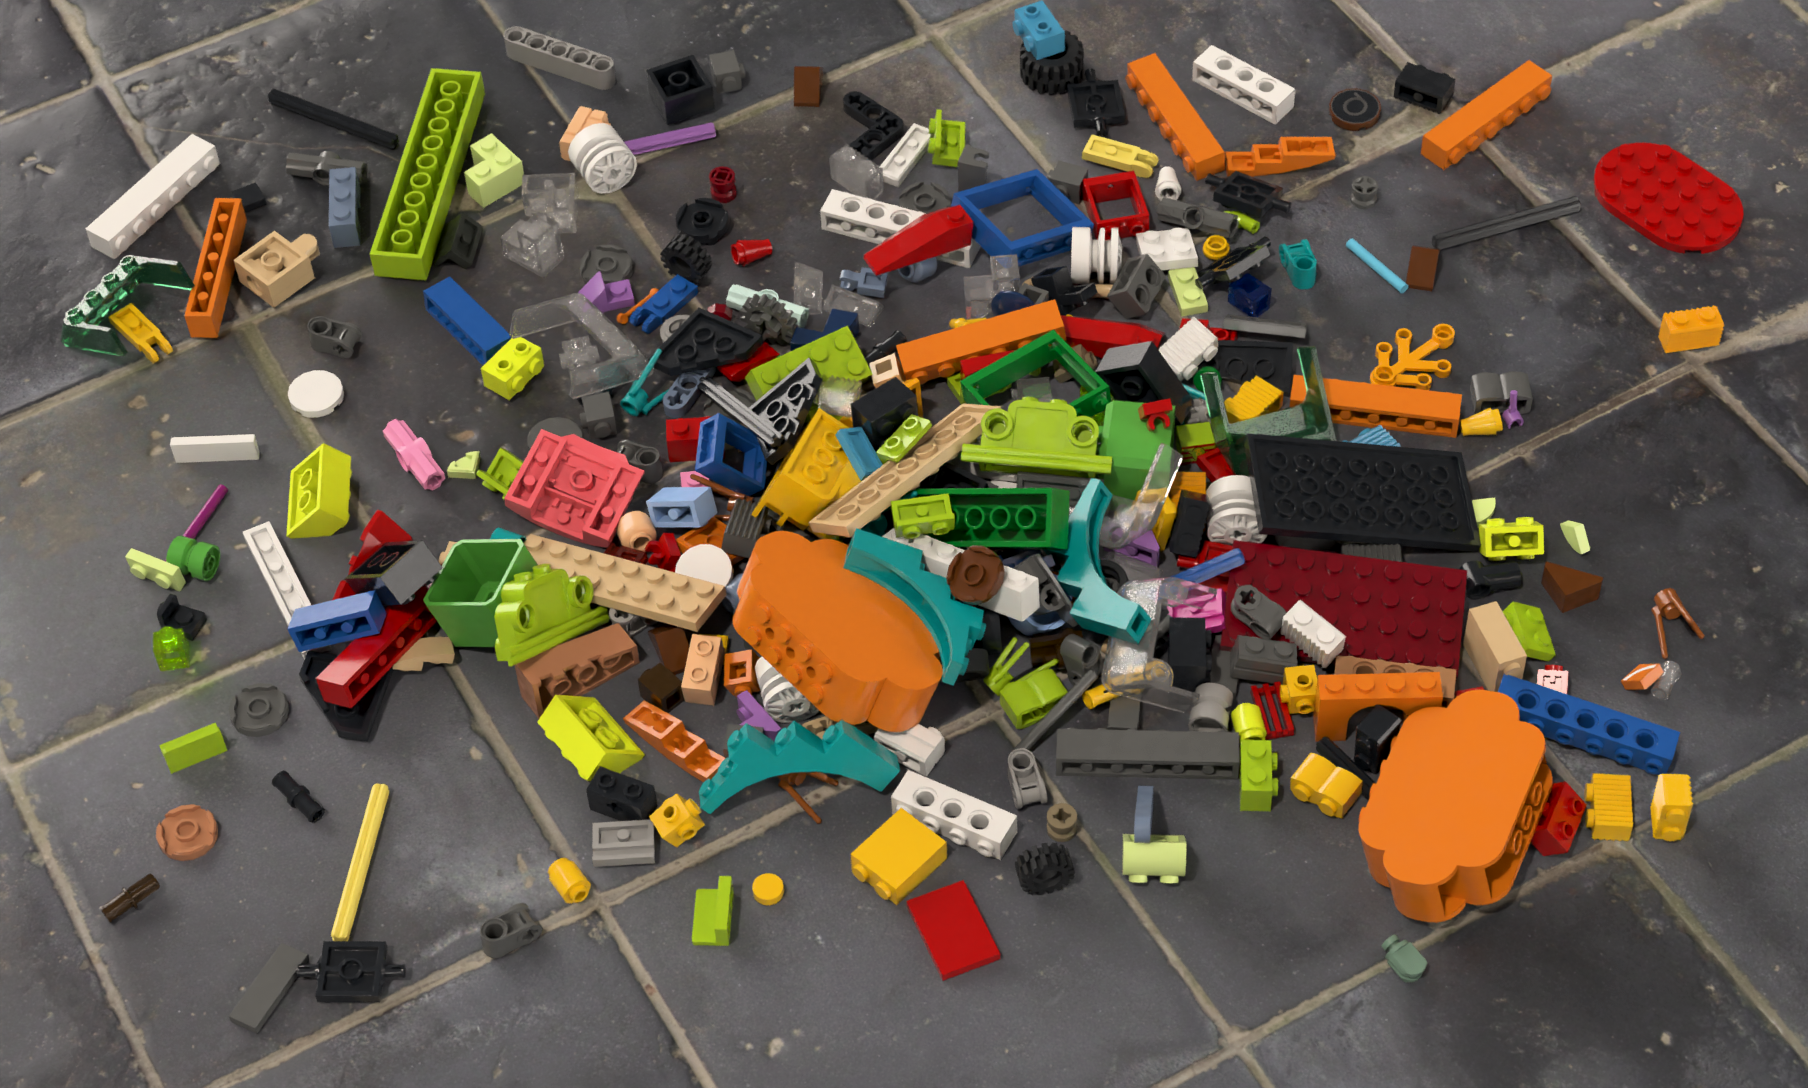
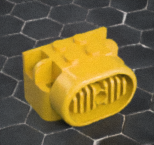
(810, 476)

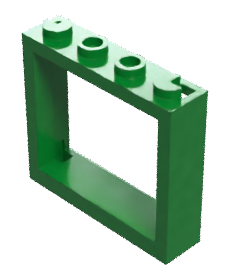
(1030, 358)

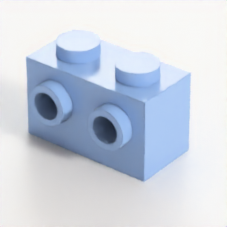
(682, 507)

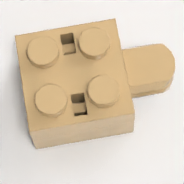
(277, 267)

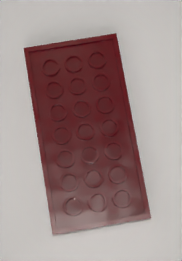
(1381, 605)

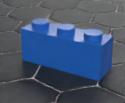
(337, 621)

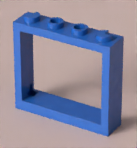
(1031, 247)

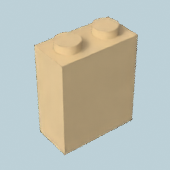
(1493, 645)

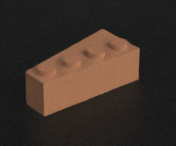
(575, 666)

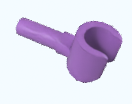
(1512, 414)

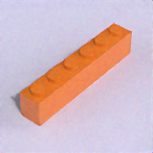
(1486, 115)
(1175, 117)
(215, 268)
(941, 352)
(1387, 406)

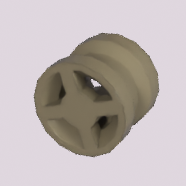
(1056, 827)

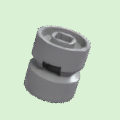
(1211, 709)

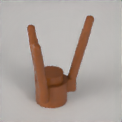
(725, 492)
(1670, 606)
(797, 778)

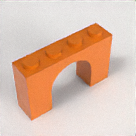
(1345, 694)

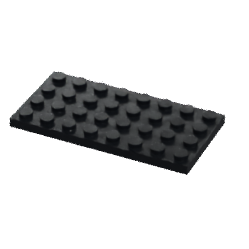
(1361, 492)

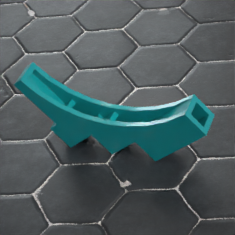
(900, 571)
(1081, 576)
(796, 749)

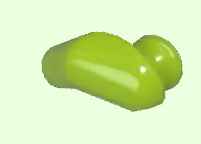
(1246, 222)

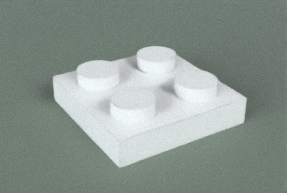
(1168, 248)

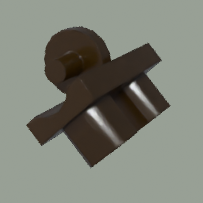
(1046, 648)

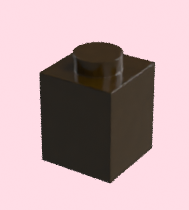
(661, 688)

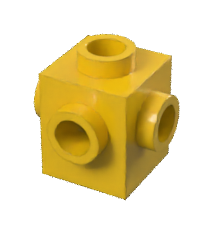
(1299, 689)
(677, 819)

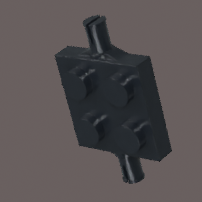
(1095, 103)
(1247, 194)
(1233, 264)
(351, 971)

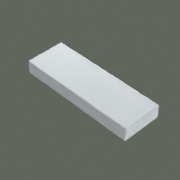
(906, 155)
(214, 448)

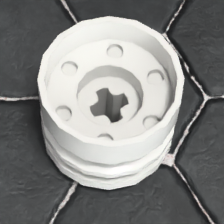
(602, 158)
(1095, 255)
(1232, 511)
(780, 697)

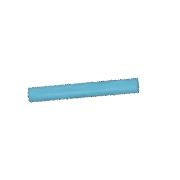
(1376, 265)

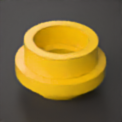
(1215, 247)

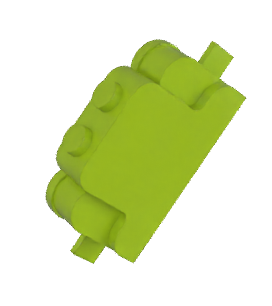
(1038, 440)
(543, 612)

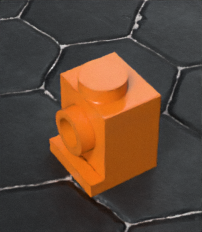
(740, 672)

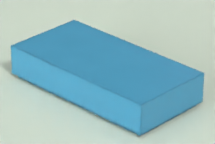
(859, 451)

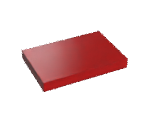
(953, 930)

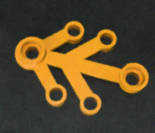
(1392, 375)

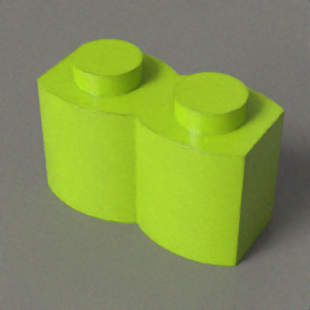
(1032, 698)

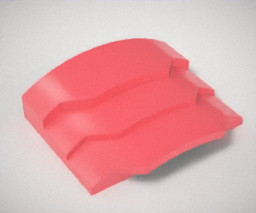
(574, 488)

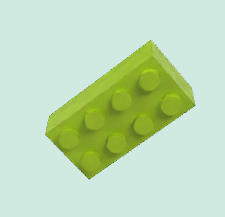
(834, 355)

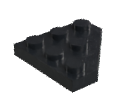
(706, 343)
(788, 406)
(347, 722)

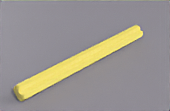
(360, 863)

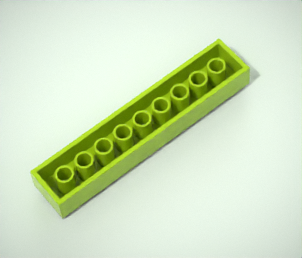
(427, 175)

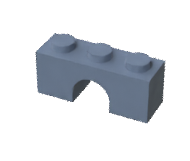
(343, 205)

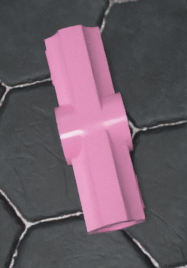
(414, 454)

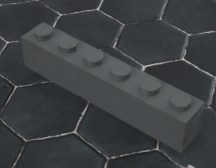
(1147, 753)

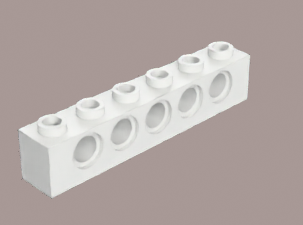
(878, 221)

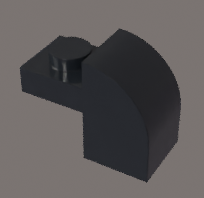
(1060, 287)

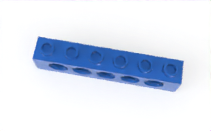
(1599, 722)

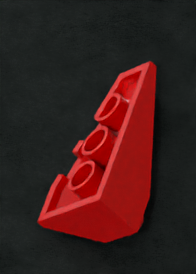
(922, 239)
(1100, 334)
(376, 533)

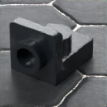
(178, 616)

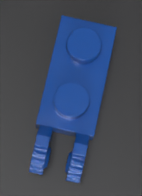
(664, 304)

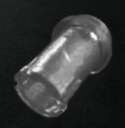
(1665, 683)

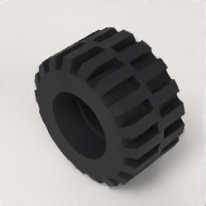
(1055, 71)

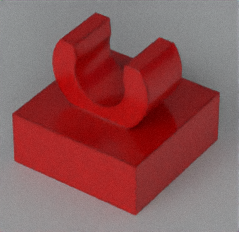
(1156, 410)
(664, 551)

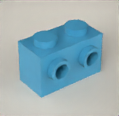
(1039, 30)

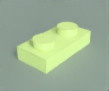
(1186, 293)
(157, 570)

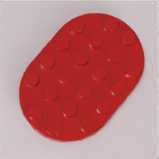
(1668, 198)

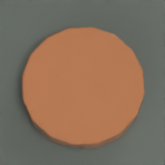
(187, 832)

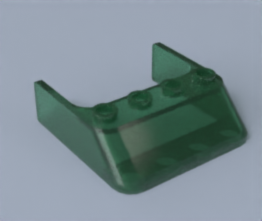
(87, 335)
(1306, 420)

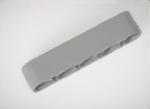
(560, 58)

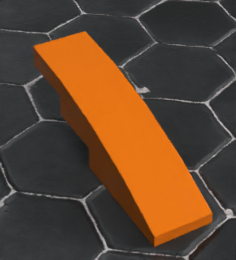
(1287, 156)
(674, 741)

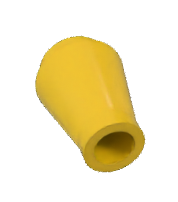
(1482, 423)

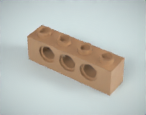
(1355, 665)

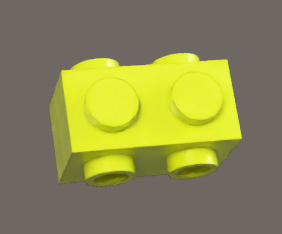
(512, 367)
(1517, 539)

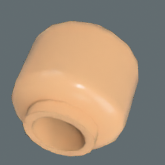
(636, 530)

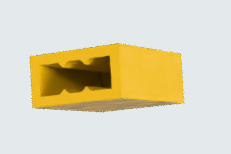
(898, 856)

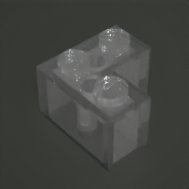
(552, 196)
(534, 244)
(982, 289)

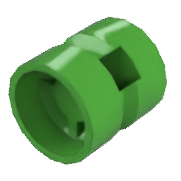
(194, 557)

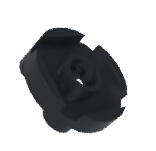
(705, 232)

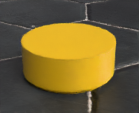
(768, 889)

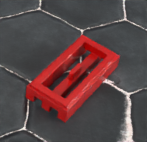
(1267, 691)

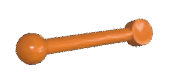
(622, 318)

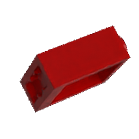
(1123, 186)

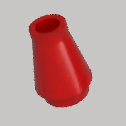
(748, 251)

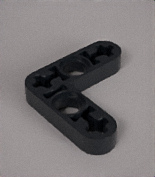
(859, 107)

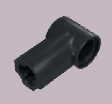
(1485, 578)

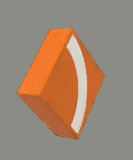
(1642, 677)

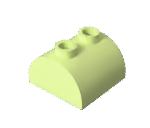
(1161, 857)

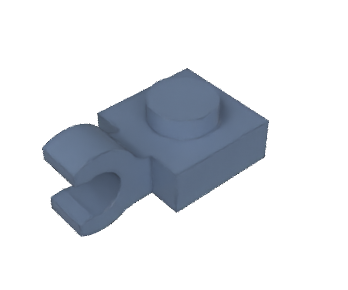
(865, 282)

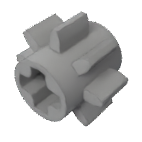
(1198, 413)

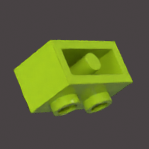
(1255, 775)

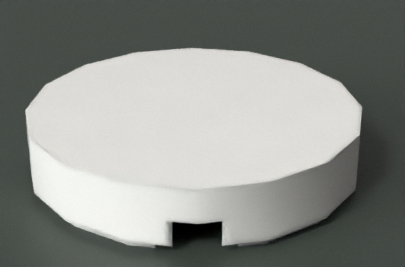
(315, 393)
(707, 564)

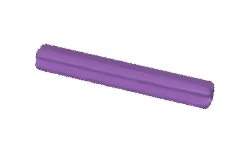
(671, 138)

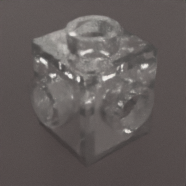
(578, 353)

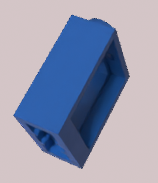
(709, 459)

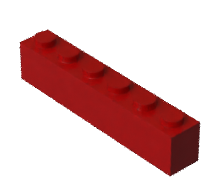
(372, 656)

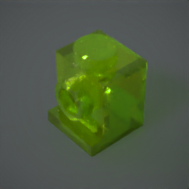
(167, 641)

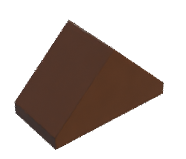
(807, 86)
(1422, 268)
(1569, 586)
(670, 647)

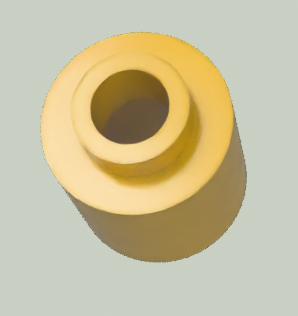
(569, 880)

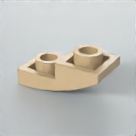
(428, 649)

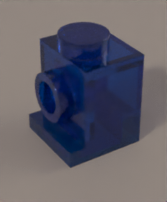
(1250, 295)

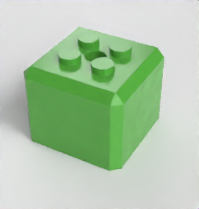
(1131, 446)
(471, 585)

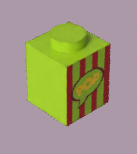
(1193, 441)

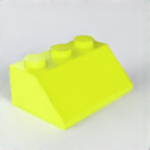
(319, 494)
(588, 735)

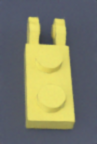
(1120, 156)

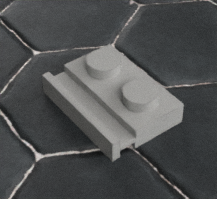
(623, 843)

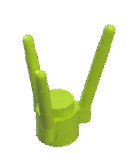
(1000, 676)

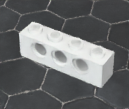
(1243, 84)
(970, 814)

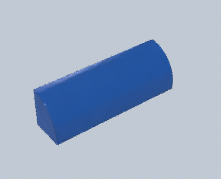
(465, 319)

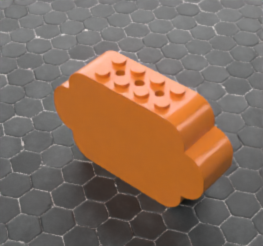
(836, 633)
(1456, 805)

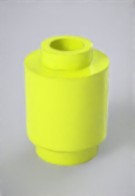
(1248, 722)

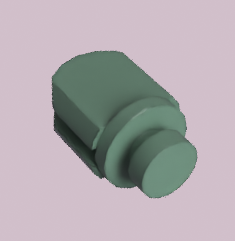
(1404, 959)

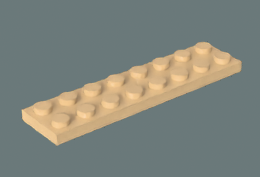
(895, 479)
(633, 585)

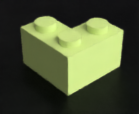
(494, 171)

